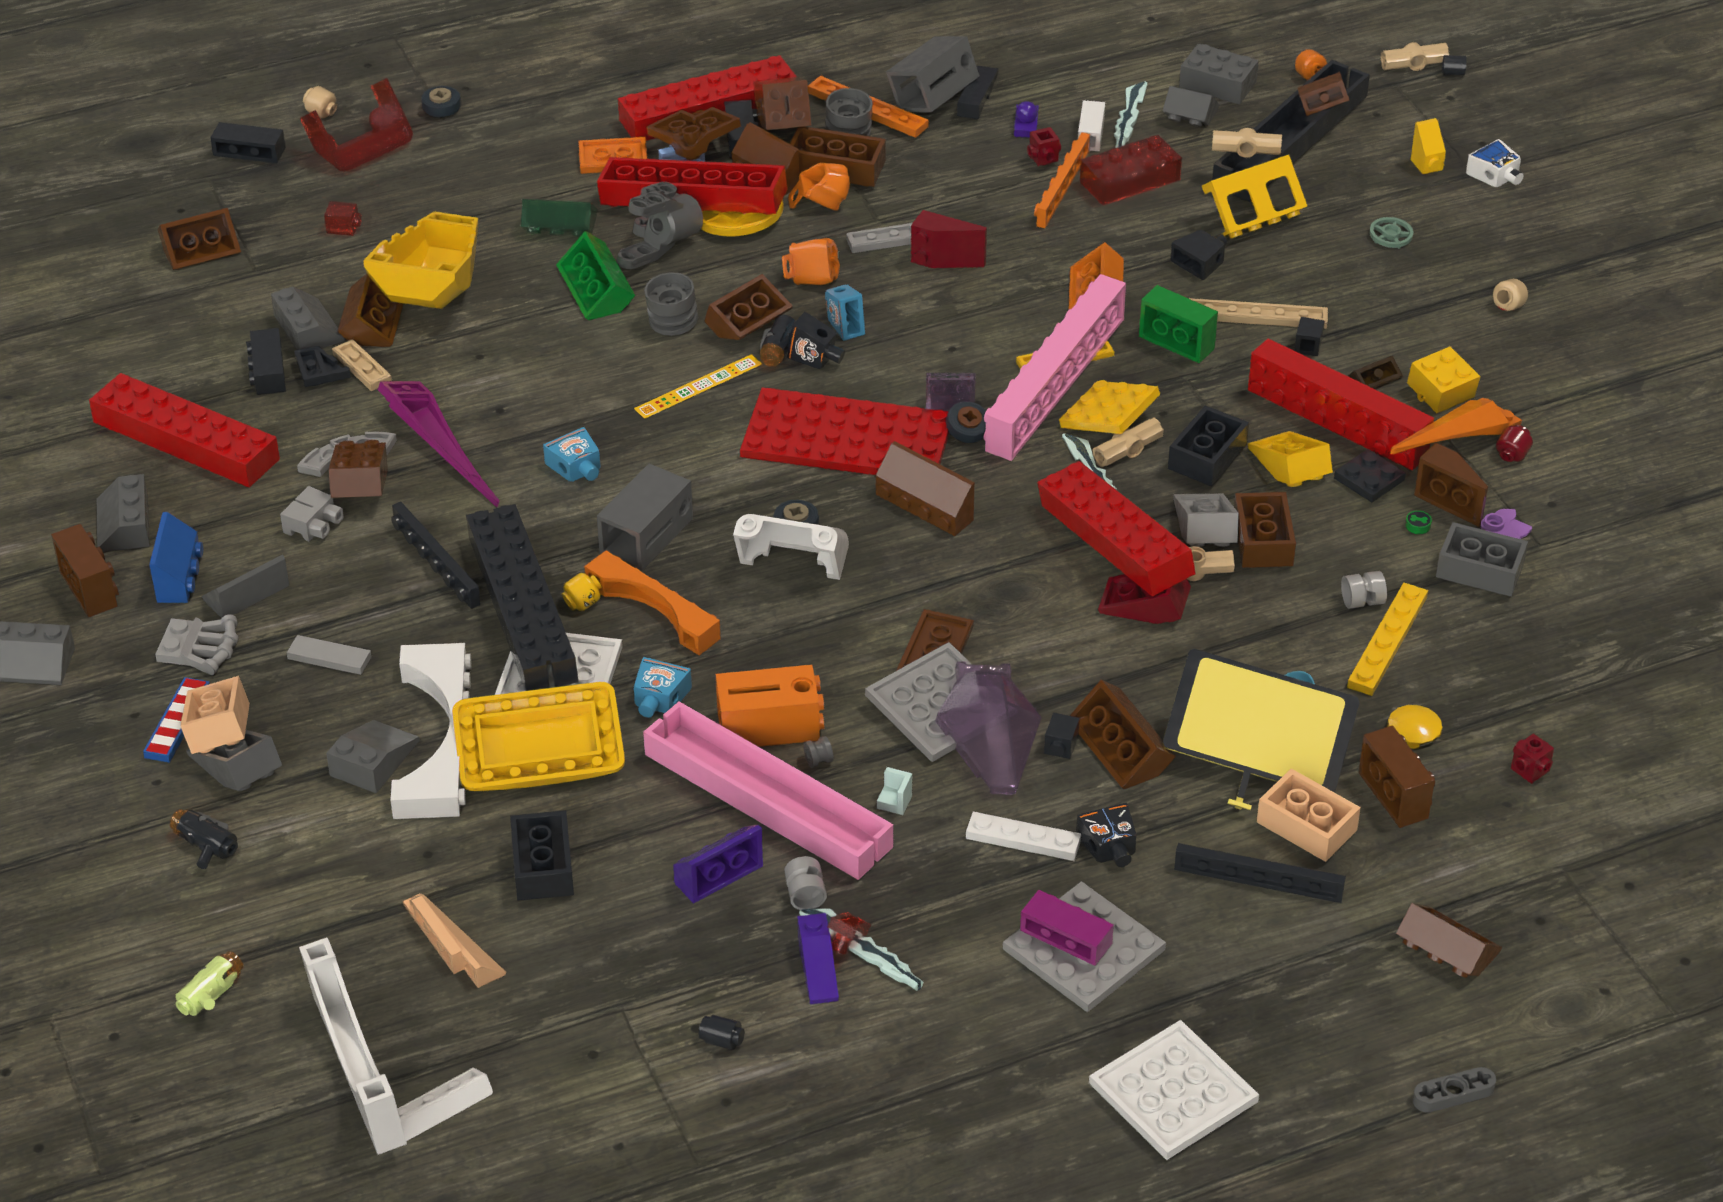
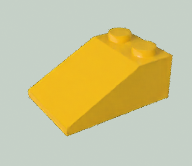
(1293, 457)

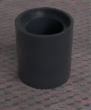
(1453, 65)

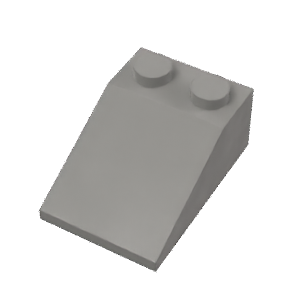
(1206, 519)

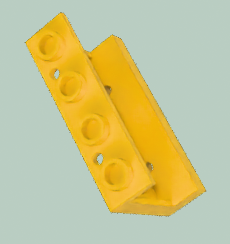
(1254, 181)

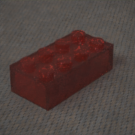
(1130, 169)

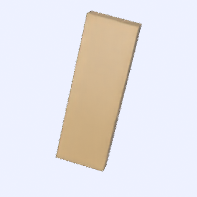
(361, 364)

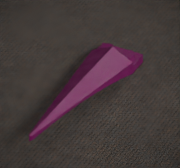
(421, 412)

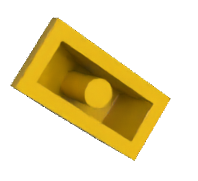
(1428, 147)

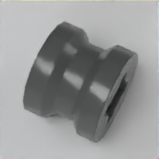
(818, 751)

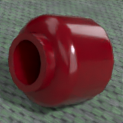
(1514, 443)

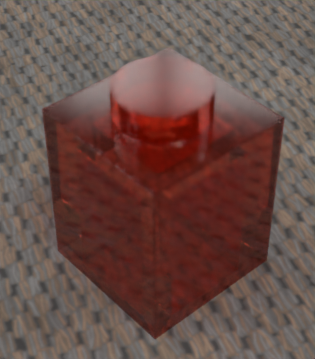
(342, 218)

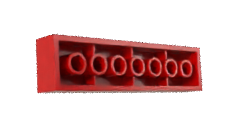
(697, 94)
(712, 184)
(1336, 402)
(185, 429)
(1116, 528)

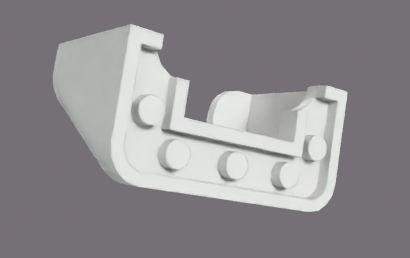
(757, 533)

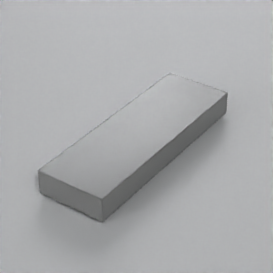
(879, 238)
(329, 654)

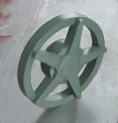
(1391, 232)

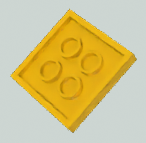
(1109, 407)

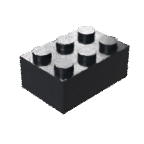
(1208, 445)
(541, 855)

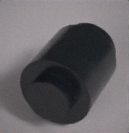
(721, 1032)

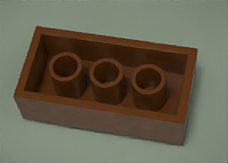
(859, 153)

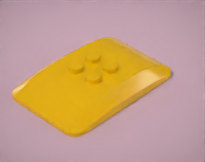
(538, 737)

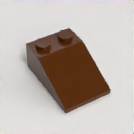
(1451, 484)

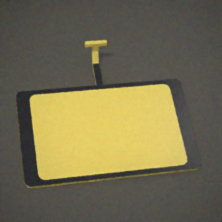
(1259, 722)

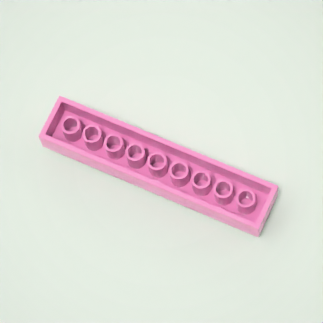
(1054, 367)

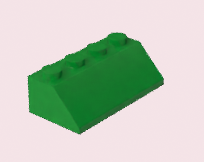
(595, 278)

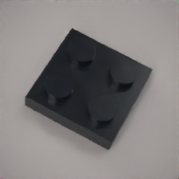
(1369, 475)

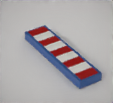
(168, 732)

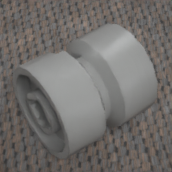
(1365, 589)
(805, 883)

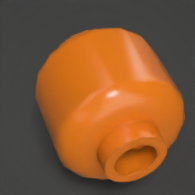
(1309, 63)

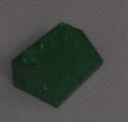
(558, 217)

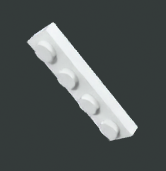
(1023, 836)

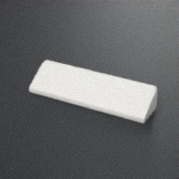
(443, 1102)

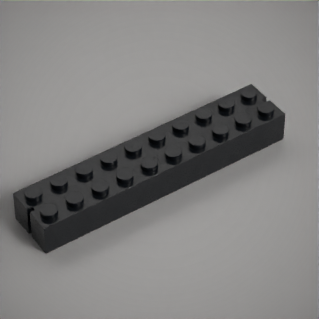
(1297, 129)
(521, 598)

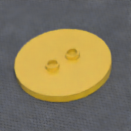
(737, 223)

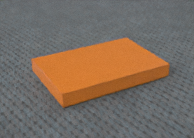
(596, 153)

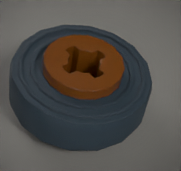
(959, 425)

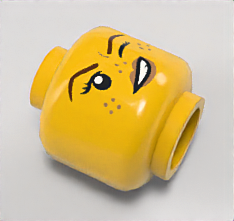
(581, 592)

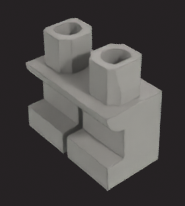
(311, 514)

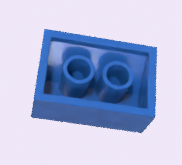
(175, 560)

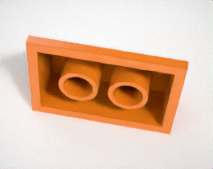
(1100, 261)

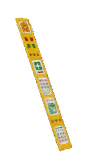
(697, 386)

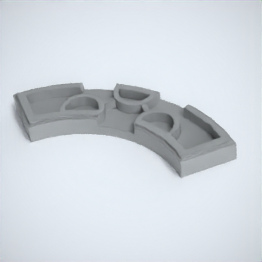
(318, 460)

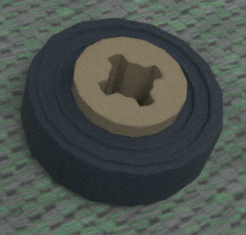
(441, 101)
(797, 511)

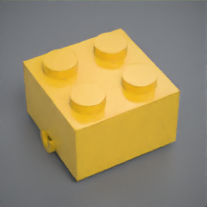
(1443, 379)

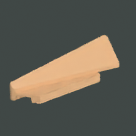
(452, 943)

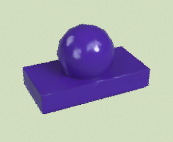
(1025, 119)

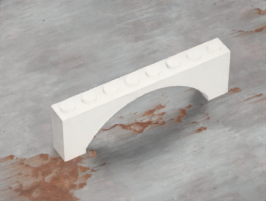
(436, 785)
(367, 1085)

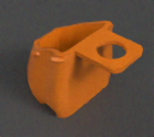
(823, 184)
(812, 262)

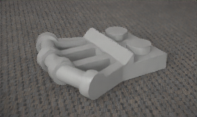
(182, 642)

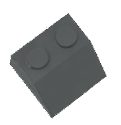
(1190, 106)

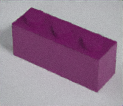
(1066, 927)

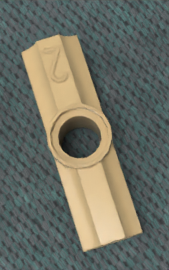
(1413, 56)
(1246, 142)
(1128, 443)
(1211, 562)

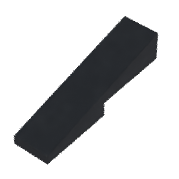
(975, 94)

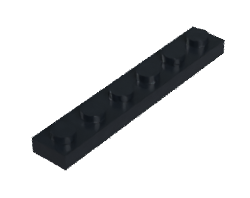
(436, 555)
(1259, 873)

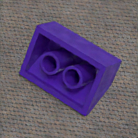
(720, 863)

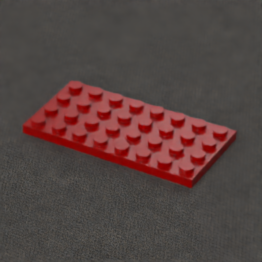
(839, 431)

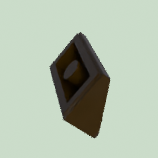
(1377, 373)

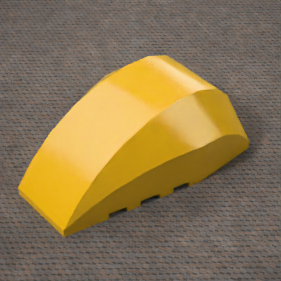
(427, 262)

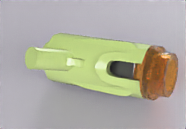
(209, 984)

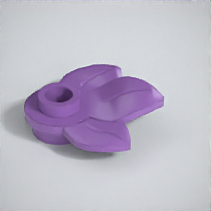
(1504, 523)

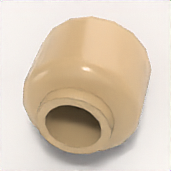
(320, 100)
(1510, 294)

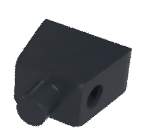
(1199, 253)

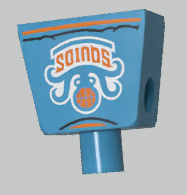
(843, 304)
(573, 456)
(660, 686)

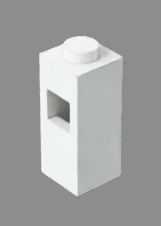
(1092, 122)

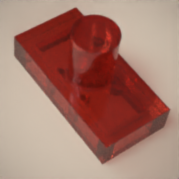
(848, 929)

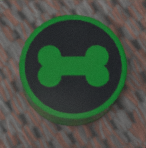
(1418, 522)

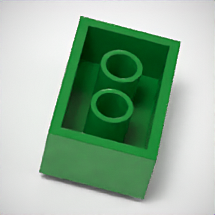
(1178, 324)

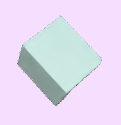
(896, 791)

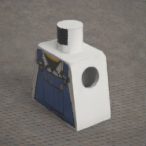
(1495, 164)

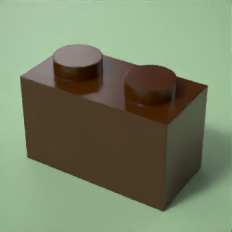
(1323, 93)

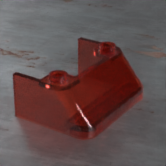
(388, 133)

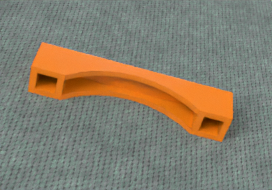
(694, 626)

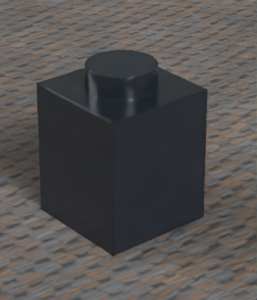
(1309, 336)
(1061, 735)

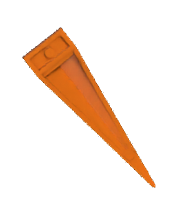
(1469, 419)

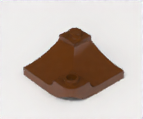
(693, 132)

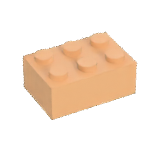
(215, 715)
(1308, 814)

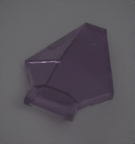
(990, 724)

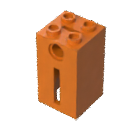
(771, 705)

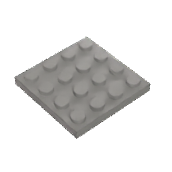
(915, 696)
(1076, 979)

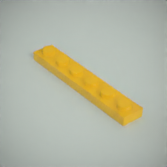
(1387, 639)

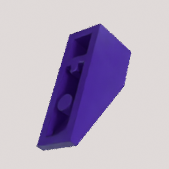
(817, 958)

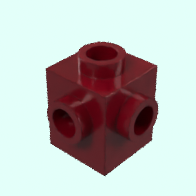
(1044, 146)
(1532, 758)

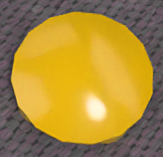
(1416, 724)

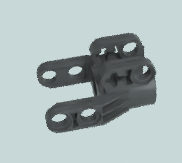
(663, 221)

